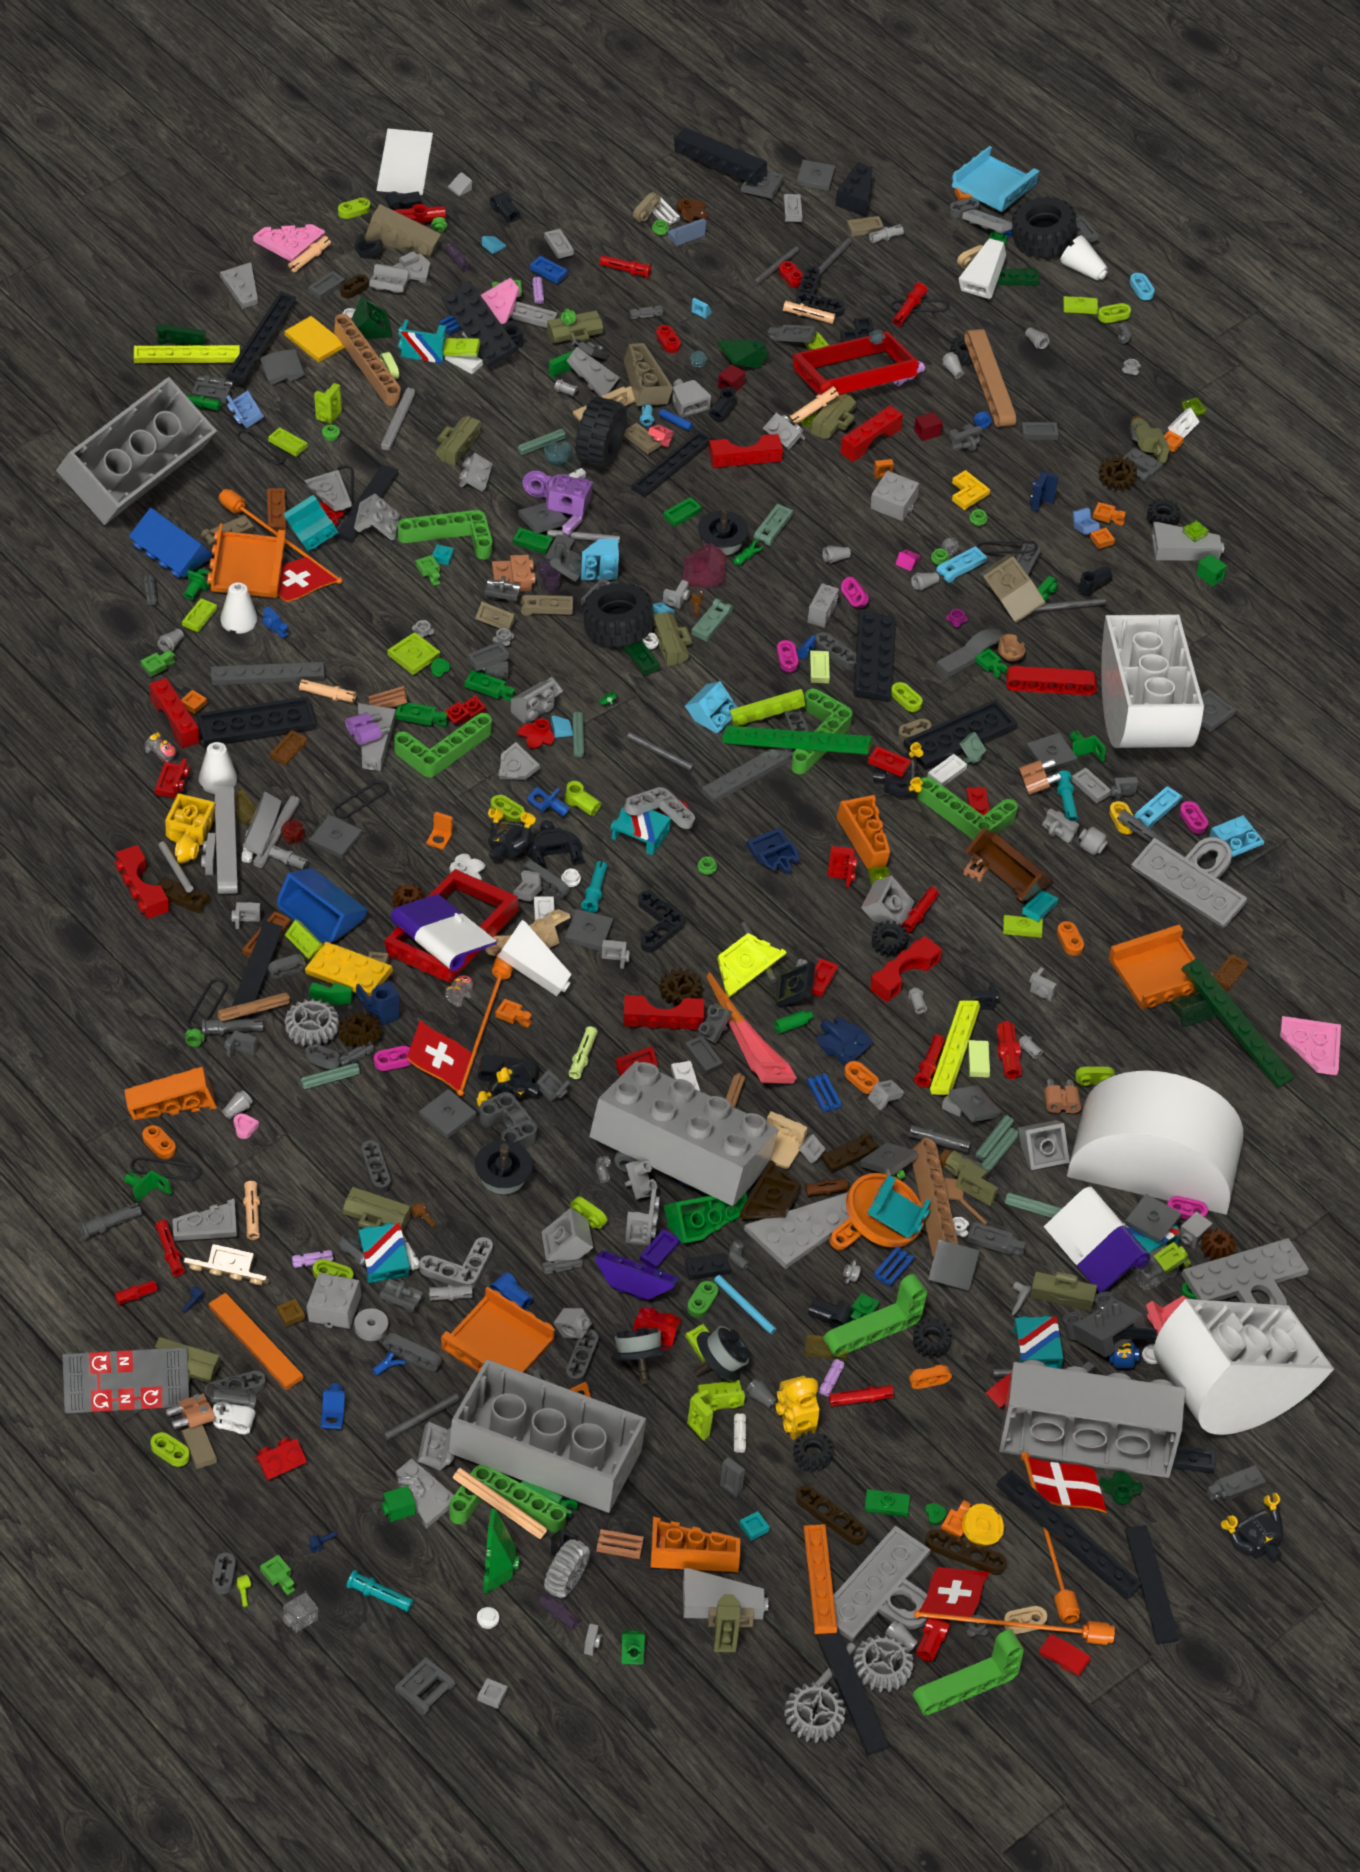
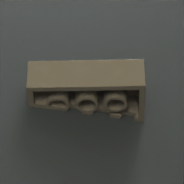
(401, 232)
(646, 377)

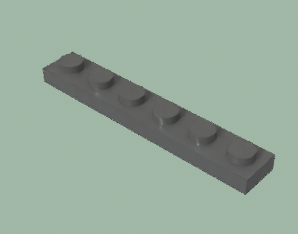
(267, 673)
(747, 773)

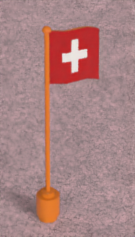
(296, 577)
(445, 1057)
(957, 1593)

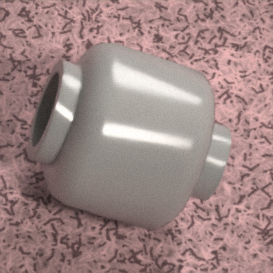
(1093, 840)

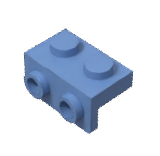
(245, 409)

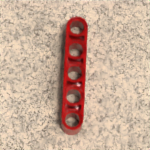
(1051, 680)

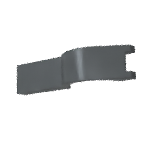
(966, 655)

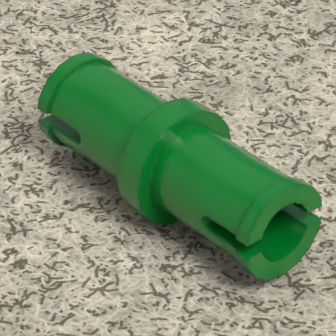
(203, 402)

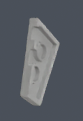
(241, 284)
(592, 371)
(330, 490)
(209, 1224)
(436, 1498)

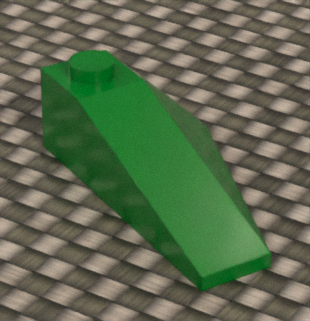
(699, 1217)
(500, 1554)

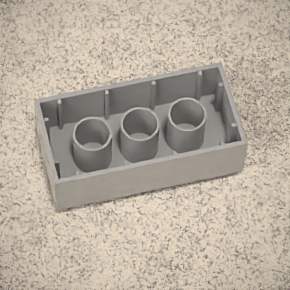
(136, 450)
(684, 1132)
(1092, 1418)
(547, 1435)

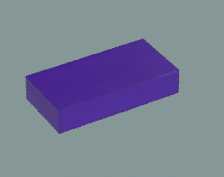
(659, 1249)

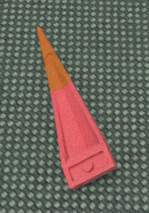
(759, 1055)

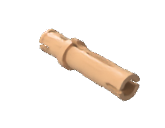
(315, 249)
(808, 312)
(820, 401)
(328, 691)
(252, 1209)

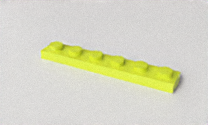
(186, 354)
(955, 1047)

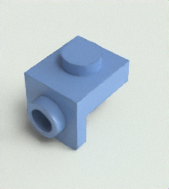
(1083, 521)

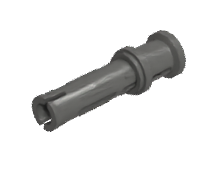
(221, 1027)
(100, 1223)

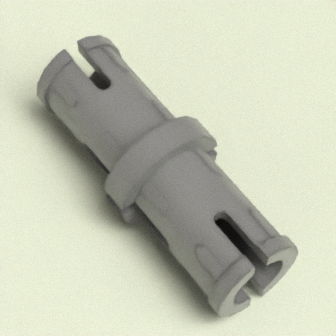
(886, 233)
(288, 858)
(450, 1292)

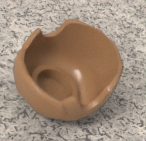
(1010, 648)

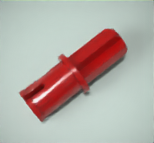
(135, 1292)

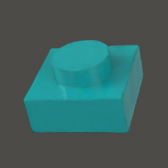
(443, 554)
(754, 1526)

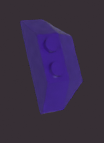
(634, 1277)

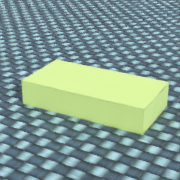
(819, 667)
(978, 1058)

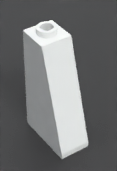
(984, 270)
(535, 960)

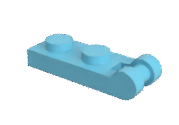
(961, 564)
(1158, 806)

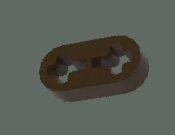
(354, 286)

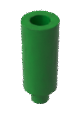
(792, 1021)

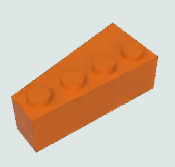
(864, 829)
(171, 1095)
(691, 1548)

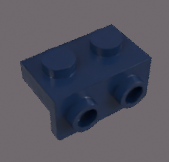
(1044, 490)

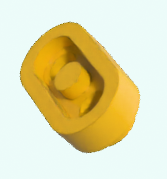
(1115, 808)

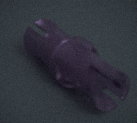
(457, 257)
(559, 1611)

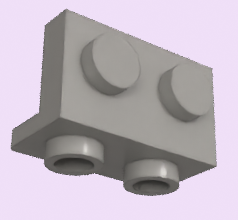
(389, 278)
(787, 432)
(475, 472)
(435, 1447)

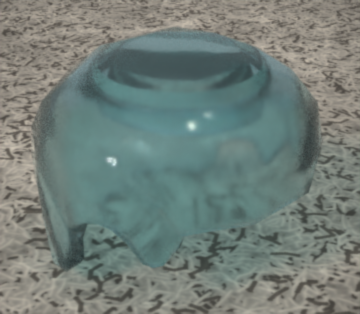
(557, 453)

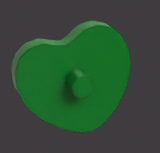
(439, 666)
(608, 698)
(935, 1513)

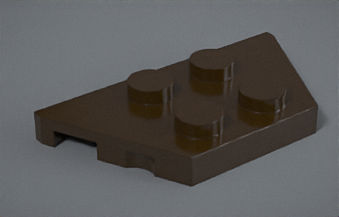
(771, 1195)

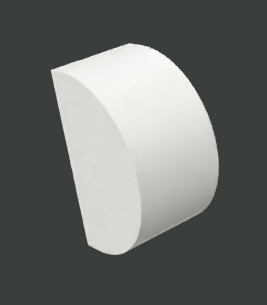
(1149, 683)
(1159, 1138)
(1239, 1362)

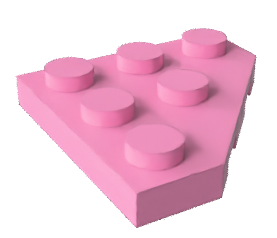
(289, 241)
(502, 299)
(1314, 1041)

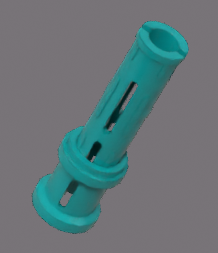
(1065, 790)
(594, 892)
(370, 1587)

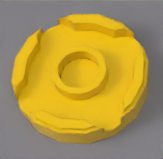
(982, 1525)

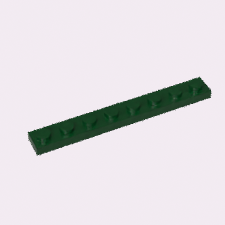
(1237, 1023)

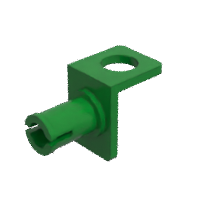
(196, 582)
(1087, 745)
(144, 1185)
(633, 1647)

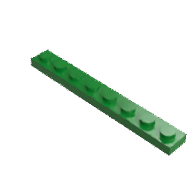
(797, 739)

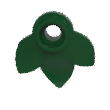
(1121, 1486)

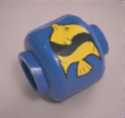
(1125, 1356)

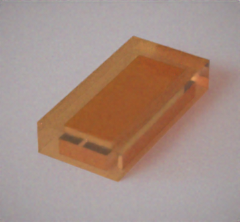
(288, 747)
(1230, 971)

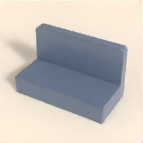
(688, 232)

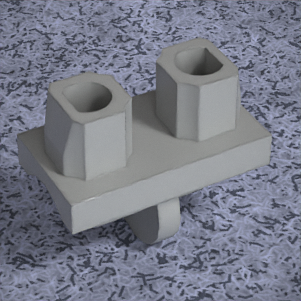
(1060, 826)
(639, 1179)

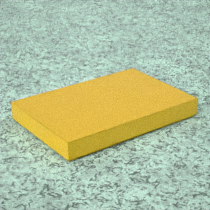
(314, 339)

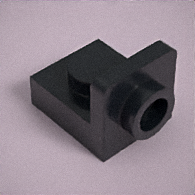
(986, 998)

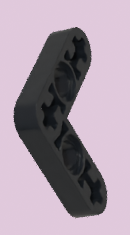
(809, 295)
(664, 919)

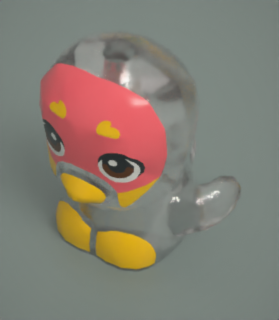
(162, 748)
(459, 990)

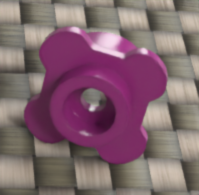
(957, 617)

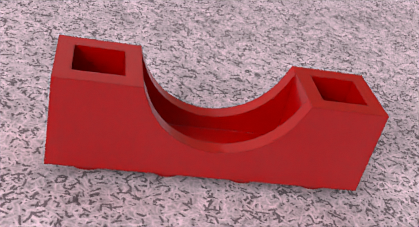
(857, 441)
(725, 454)
(181, 722)
(150, 898)
(921, 955)
(642, 1014)

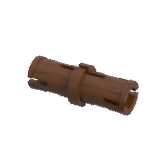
(826, 1187)

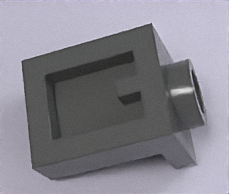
(1123, 786)

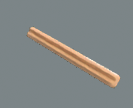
(500, 1503)

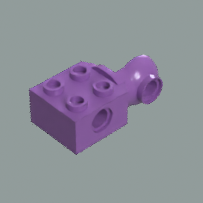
(562, 492)

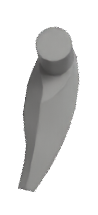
(1023, 1295)

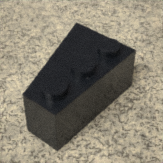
(855, 190)

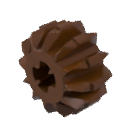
(406, 894)
(1217, 1244)

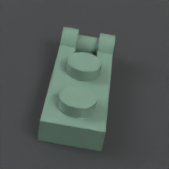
(773, 524)
(712, 620)

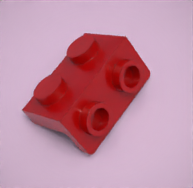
(172, 779)
(841, 864)
(667, 1323)
(280, 1459)

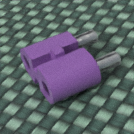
(364, 728)

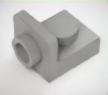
(885, 1092)

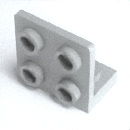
(379, 514)
(642, 1226)

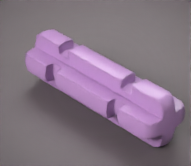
(538, 290)
(571, 524)
(310, 1258)
(831, 1377)

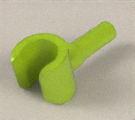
(242, 1583)

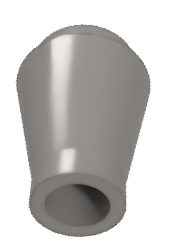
(1039, 339)
(952, 363)
(834, 553)
(923, 580)
(170, 640)
(238, 1104)
(902, 1634)

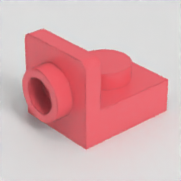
(661, 434)

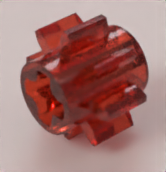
(292, 831)

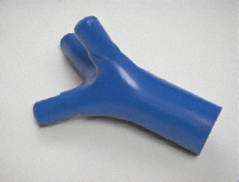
(387, 1362)

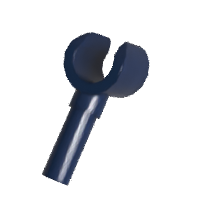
(197, 1296)
(316, 1542)

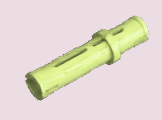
(580, 1059)

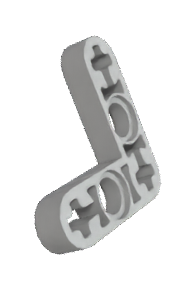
(661, 799)
(460, 1272)

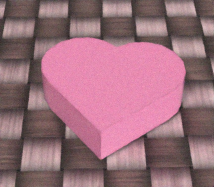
(245, 1125)

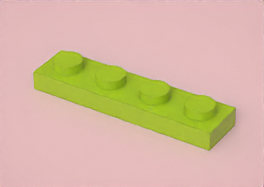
(767, 708)

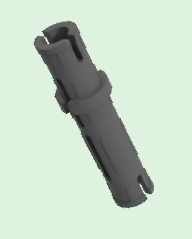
(1140, 828)
(939, 1138)

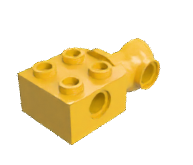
(189, 825)
(798, 1405)

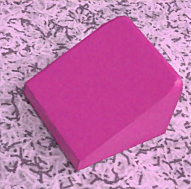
(907, 559)

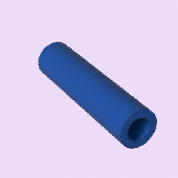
(675, 419)

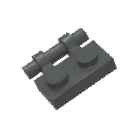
(213, 388)

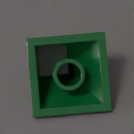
(371, 320)
(744, 352)

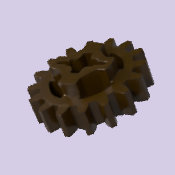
(1117, 473)
(680, 985)
(359, 1029)

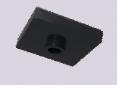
(795, 984)

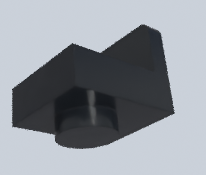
(369, 248)

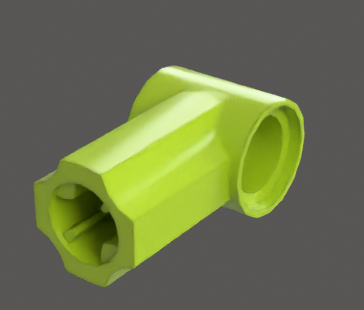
(578, 797)

